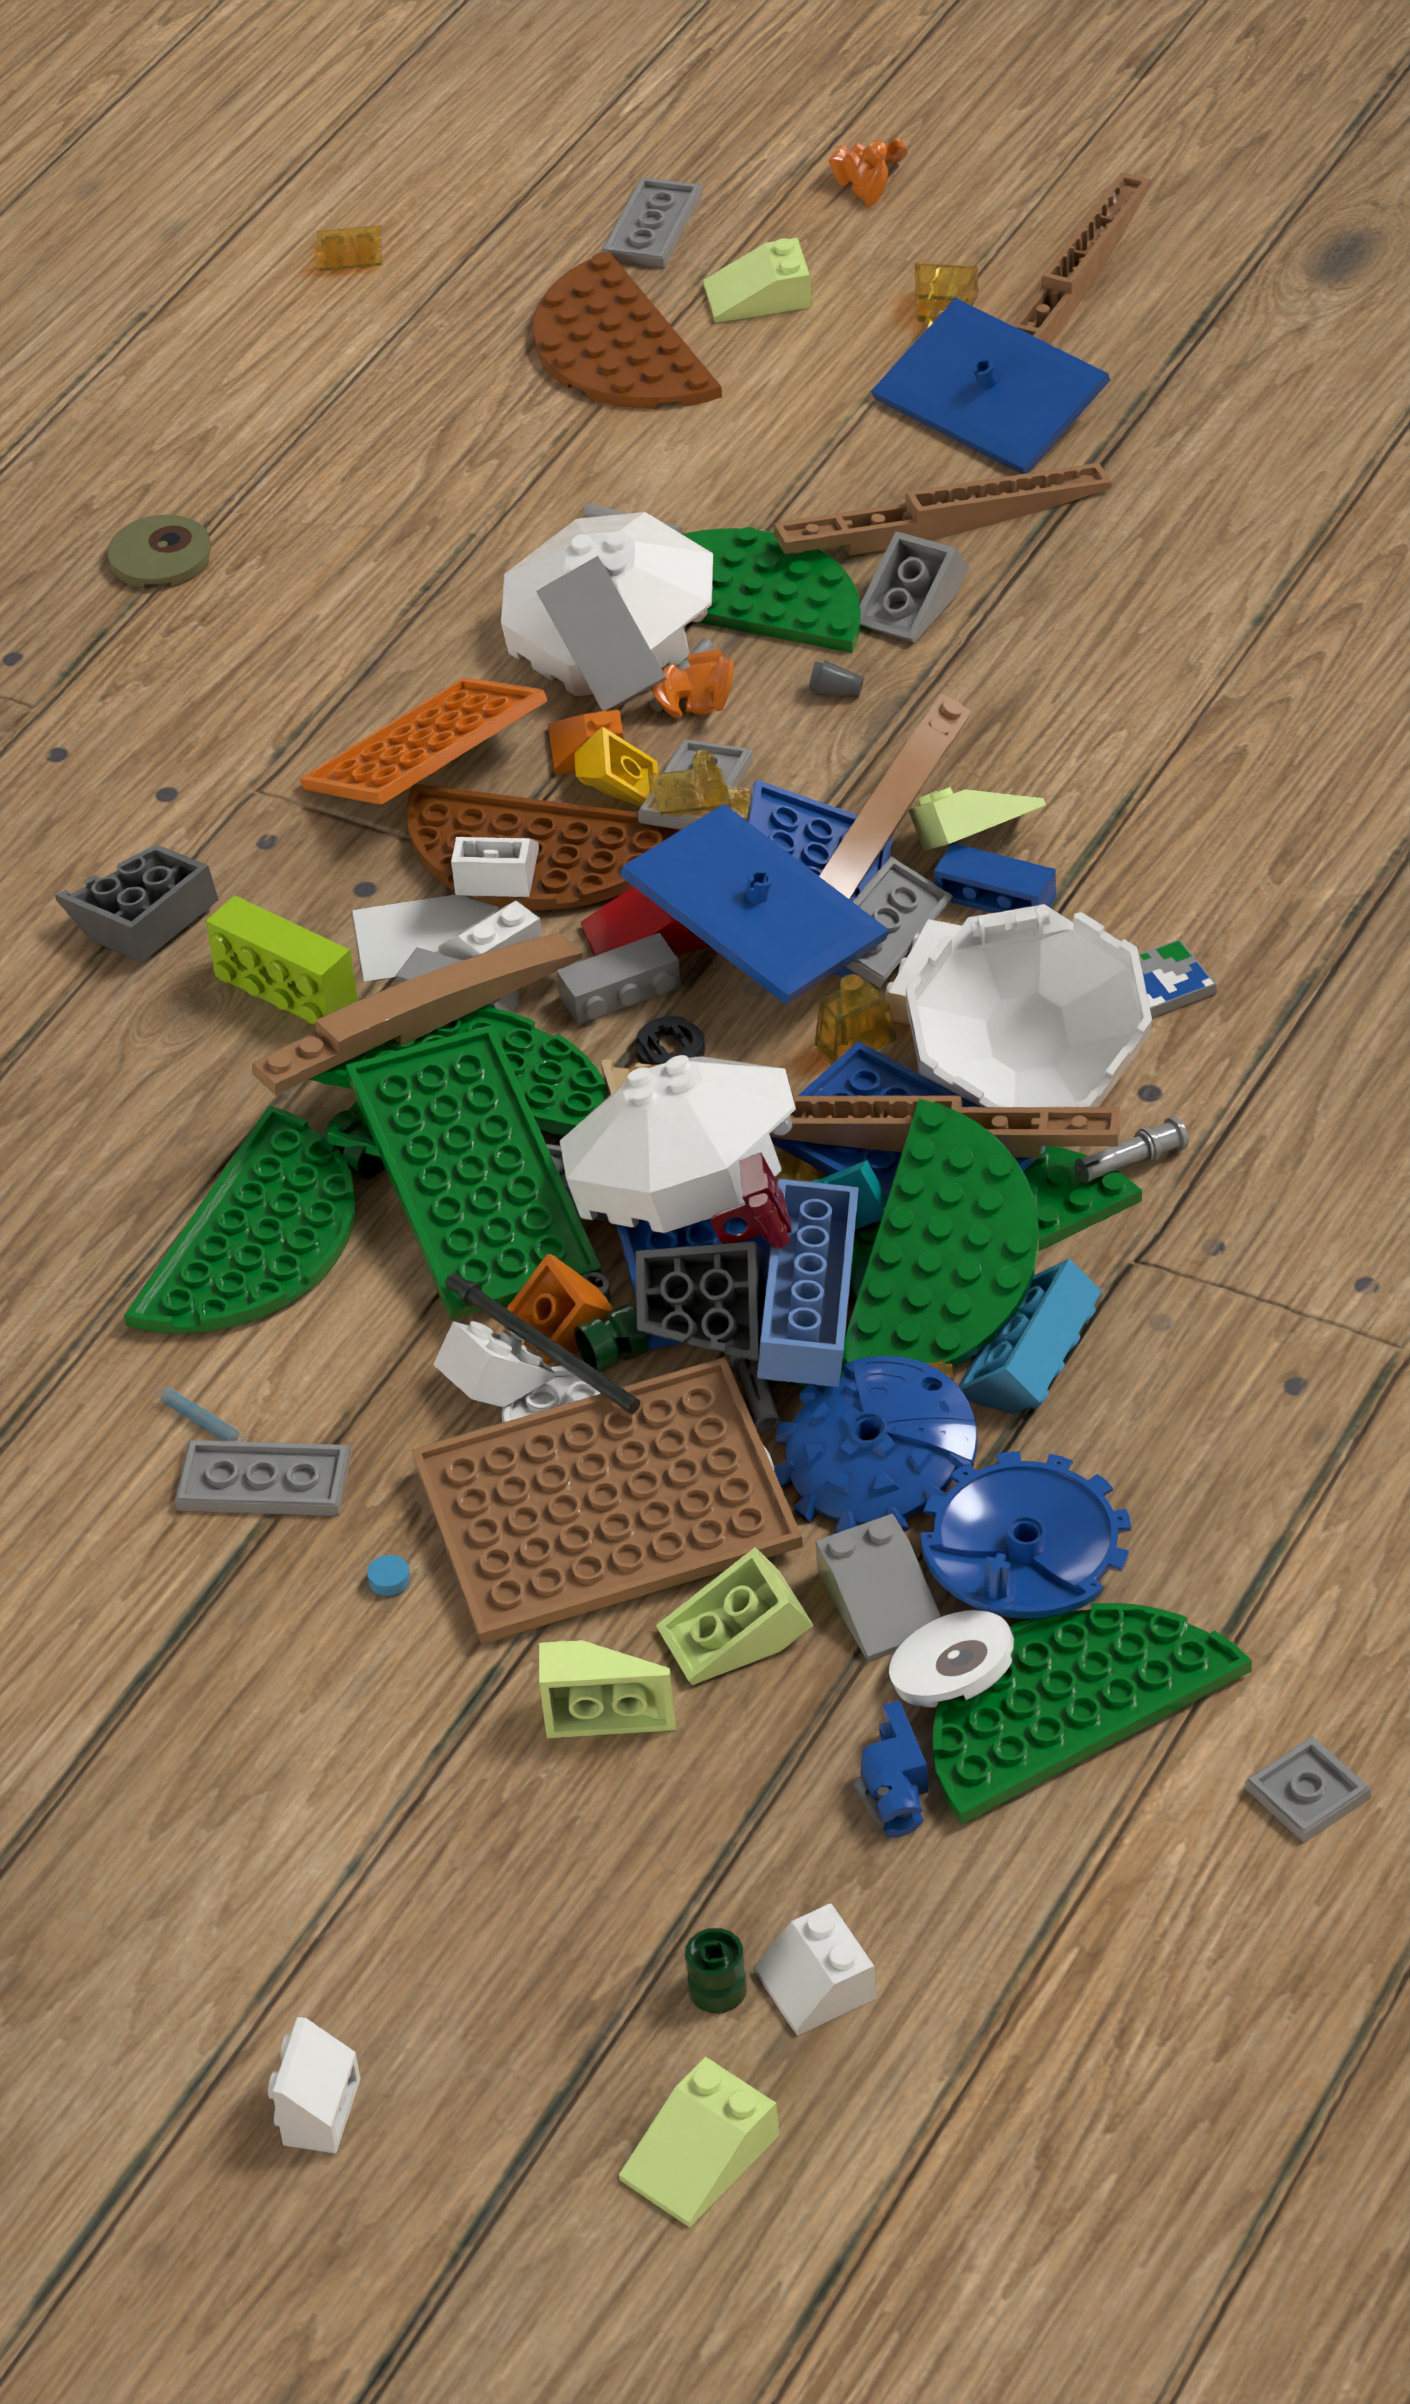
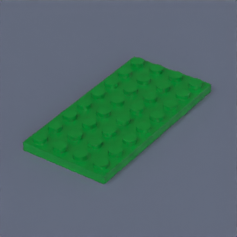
(469, 1165)

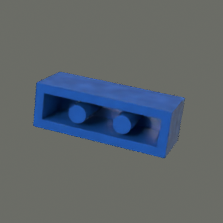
(993, 880)

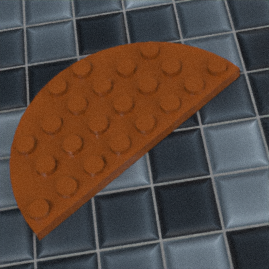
(613, 342)
(577, 850)

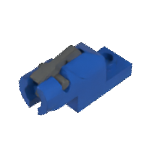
(893, 1775)

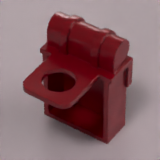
(763, 1206)

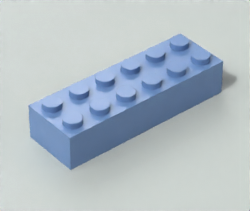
(809, 1286)

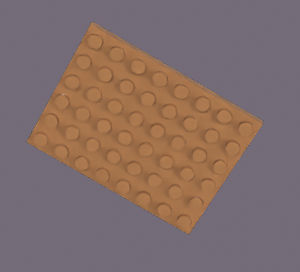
(604, 1501)

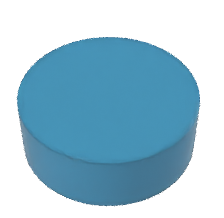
(388, 1575)

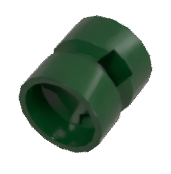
(360, 1163)
(608, 1340)
(715, 1970)

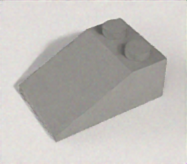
(911, 586)
(876, 1584)

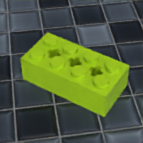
(280, 960)

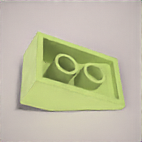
(761, 283)
(951, 816)
(734, 1620)
(602, 1691)
(701, 2142)

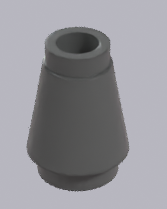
(834, 680)

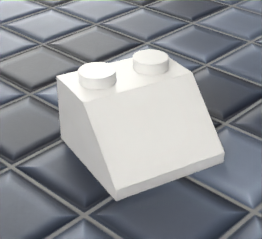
(498, 930)
(817, 1970)

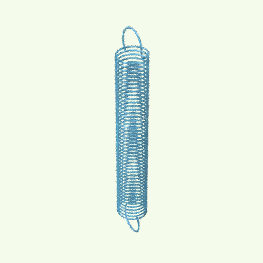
(196, 1420)

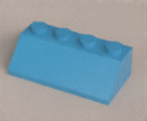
(1033, 1343)

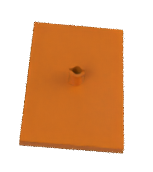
(423, 740)

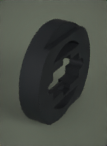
(669, 1025)

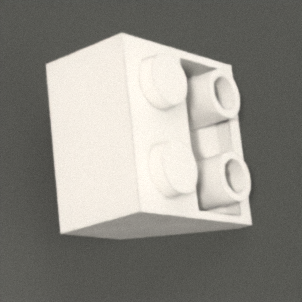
(494, 866)
(491, 1364)
(313, 2088)

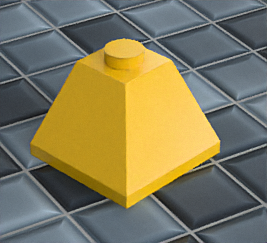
(615, 767)

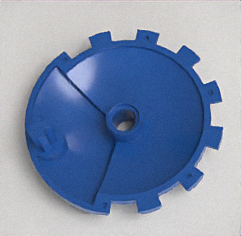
(920, 1434)
(1024, 1537)

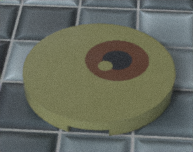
(159, 551)

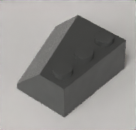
(142, 901)
(704, 1296)

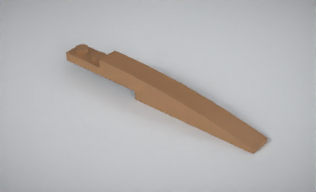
(1082, 259)
(942, 510)
(894, 795)
(414, 1008)
(886, 1121)

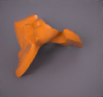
(866, 167)
(702, 683)

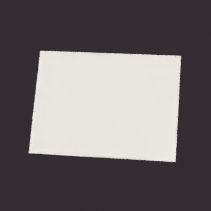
(394, 931)

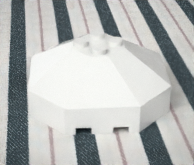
(654, 568)
(1029, 1010)
(674, 1141)

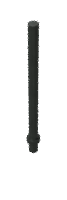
(471, 1294)

